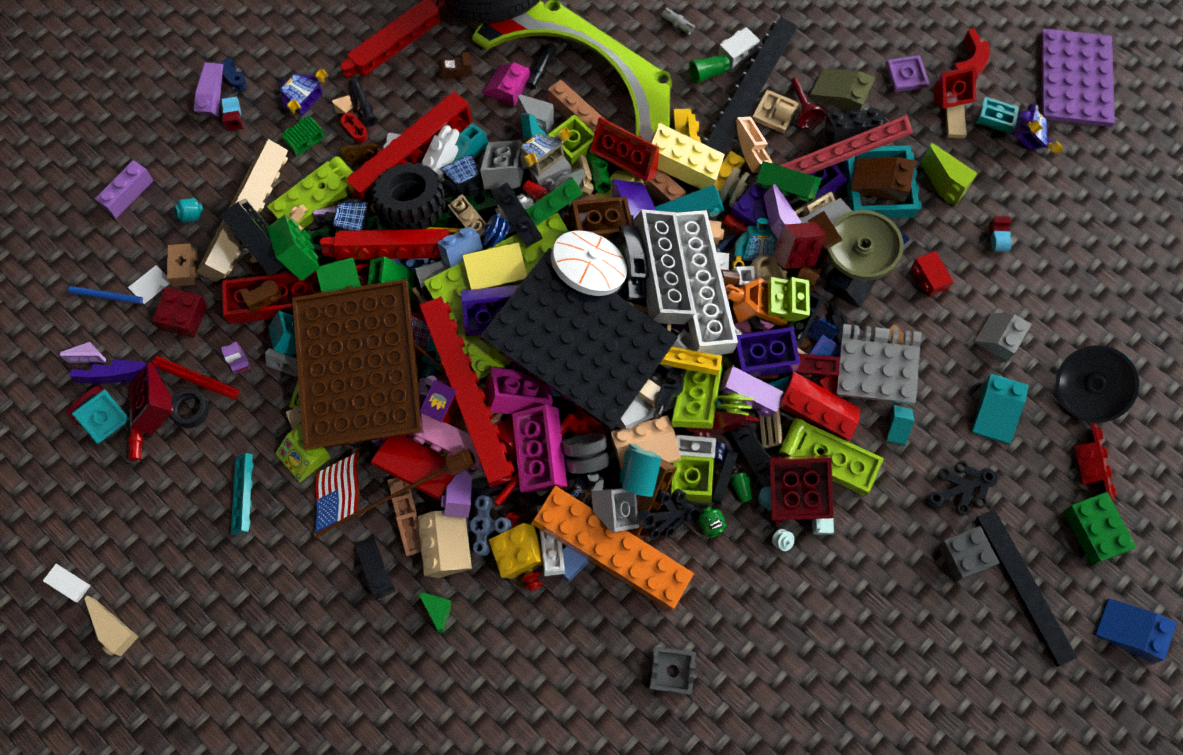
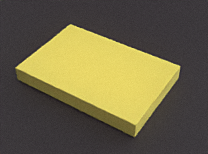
(495, 267)

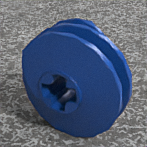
(495, 229)

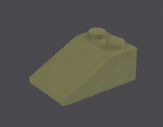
(843, 88)

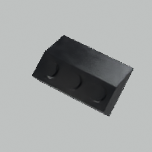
(849, 289)

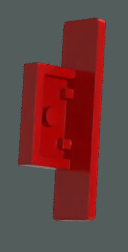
(1093, 462)

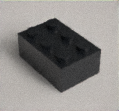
(850, 123)

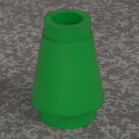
(742, 486)

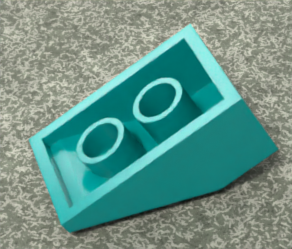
(999, 408)

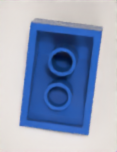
(1136, 630)

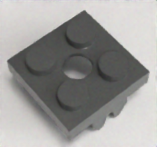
(683, 661)

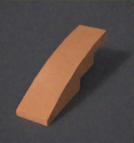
(406, 517)

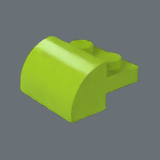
(788, 298)

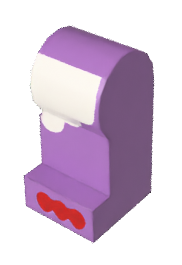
(236, 357)

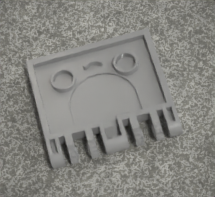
(878, 368)

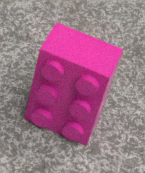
(514, 391)

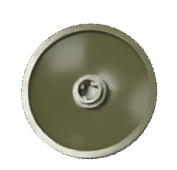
(868, 246)

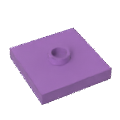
(907, 73)

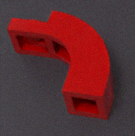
(978, 52)

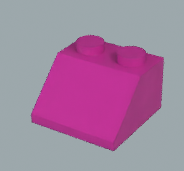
(508, 83)

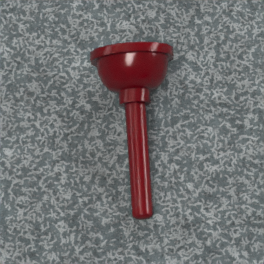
(809, 114)

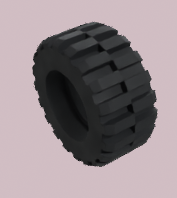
(403, 181)

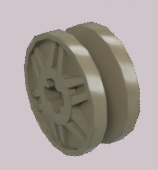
(734, 187)

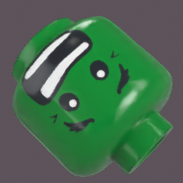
(712, 522)

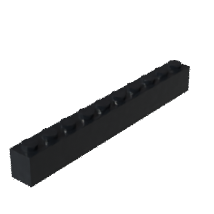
(752, 84)

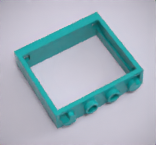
(890, 211)

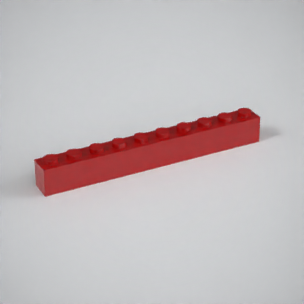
(468, 396)

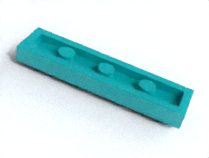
(241, 494)

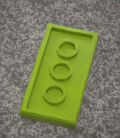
(697, 401)

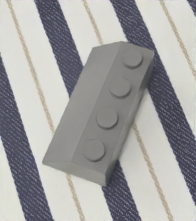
(641, 410)

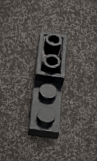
(635, 256)

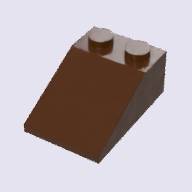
(884, 177)
(600, 216)

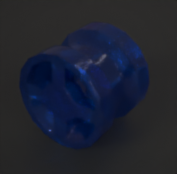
(720, 449)

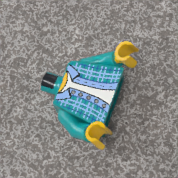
(755, 242)

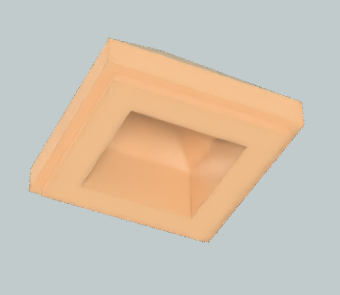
(342, 104)

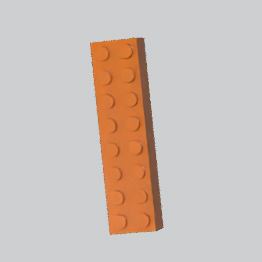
(614, 552)

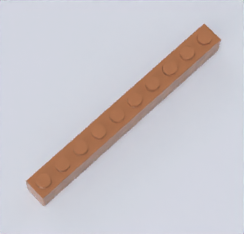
(569, 103)

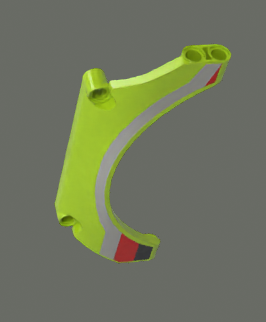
(642, 78)

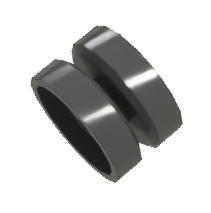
(586, 453)

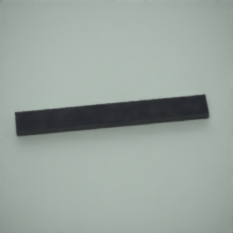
(1026, 588)

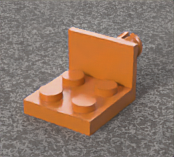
(752, 301)

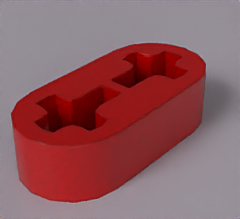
(351, 129)

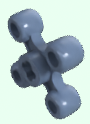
(484, 526)

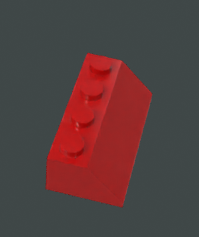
(819, 407)

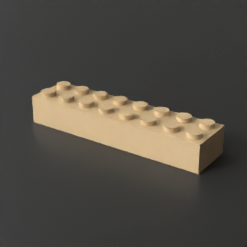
(255, 189)

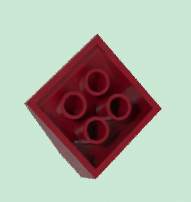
(801, 487)

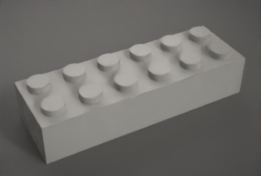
(668, 283)

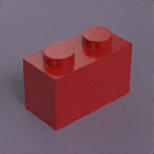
(932, 274)

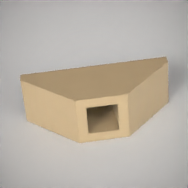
(467, 215)

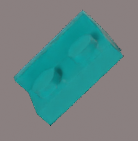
(997, 115)
(640, 470)

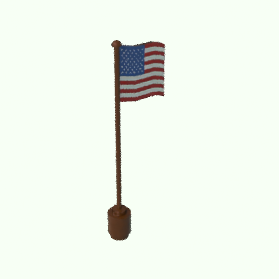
(339, 489)

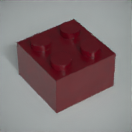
(799, 245)
(180, 312)

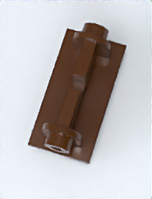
(358, 153)

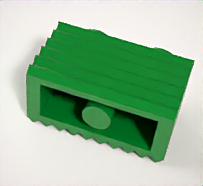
(302, 136)

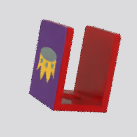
(440, 402)

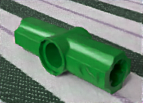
(599, 173)

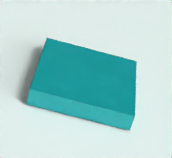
(101, 416)

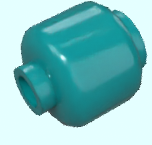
(188, 210)

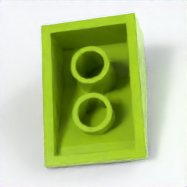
(947, 174)

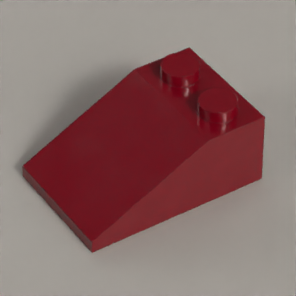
(148, 400)
(724, 423)

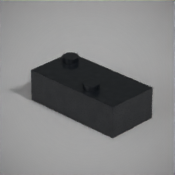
(253, 233)

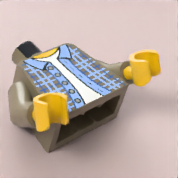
(543, 150)

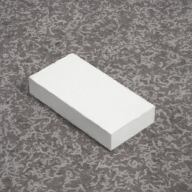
(66, 583)

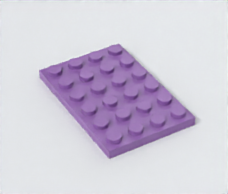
(1077, 77)

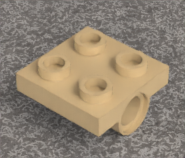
(775, 111)

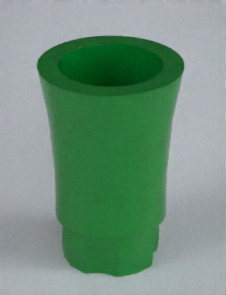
(707, 68)

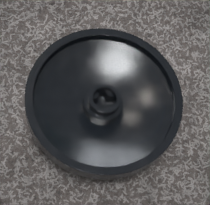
(1097, 383)

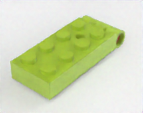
(309, 191)
(851, 465)

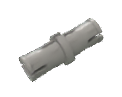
(678, 21)

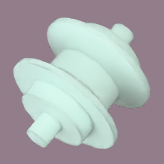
(783, 539)

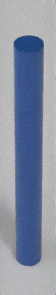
(105, 295)

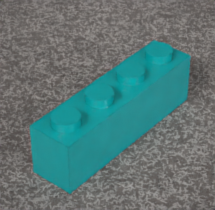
(701, 200)

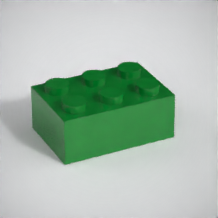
(788, 181)
(293, 247)
(1099, 529)

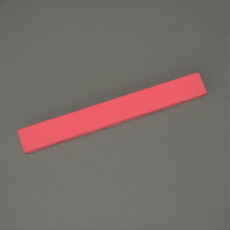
(852, 146)

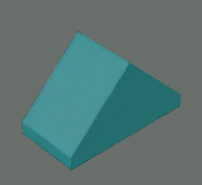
(900, 425)

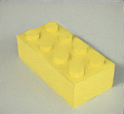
(686, 157)

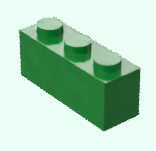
(554, 201)

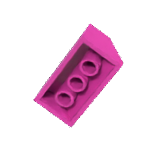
(539, 449)

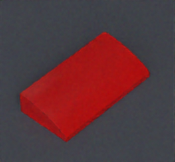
(625, 150)
(412, 463)

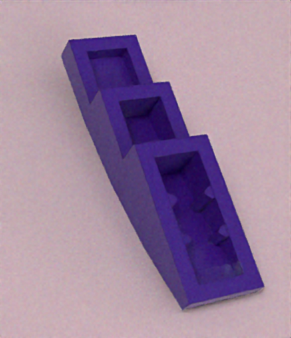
(100, 374)

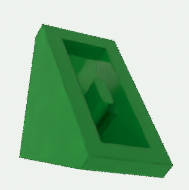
(438, 609)

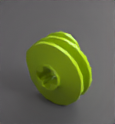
(734, 403)

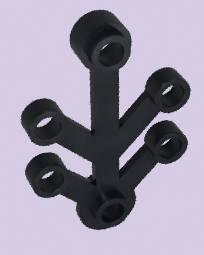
(964, 486)
(688, 513)

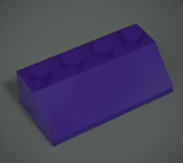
(482, 306)

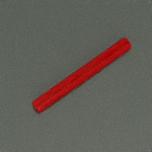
(196, 378)

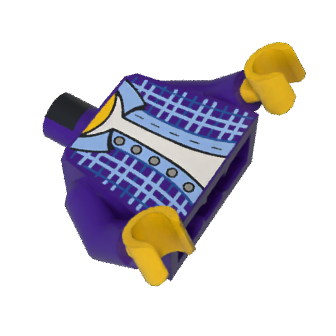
(301, 91)
(1032, 130)

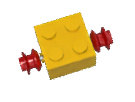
(518, 553)

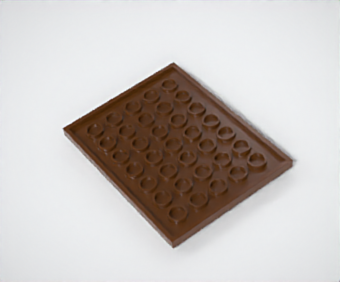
(356, 365)

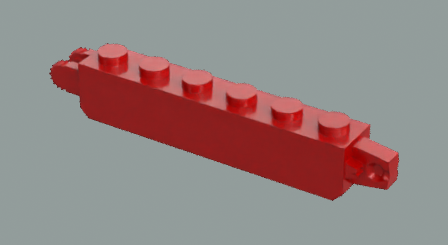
(393, 38)
(387, 243)

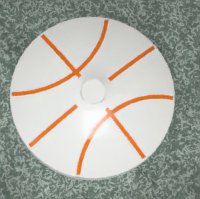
(588, 263)

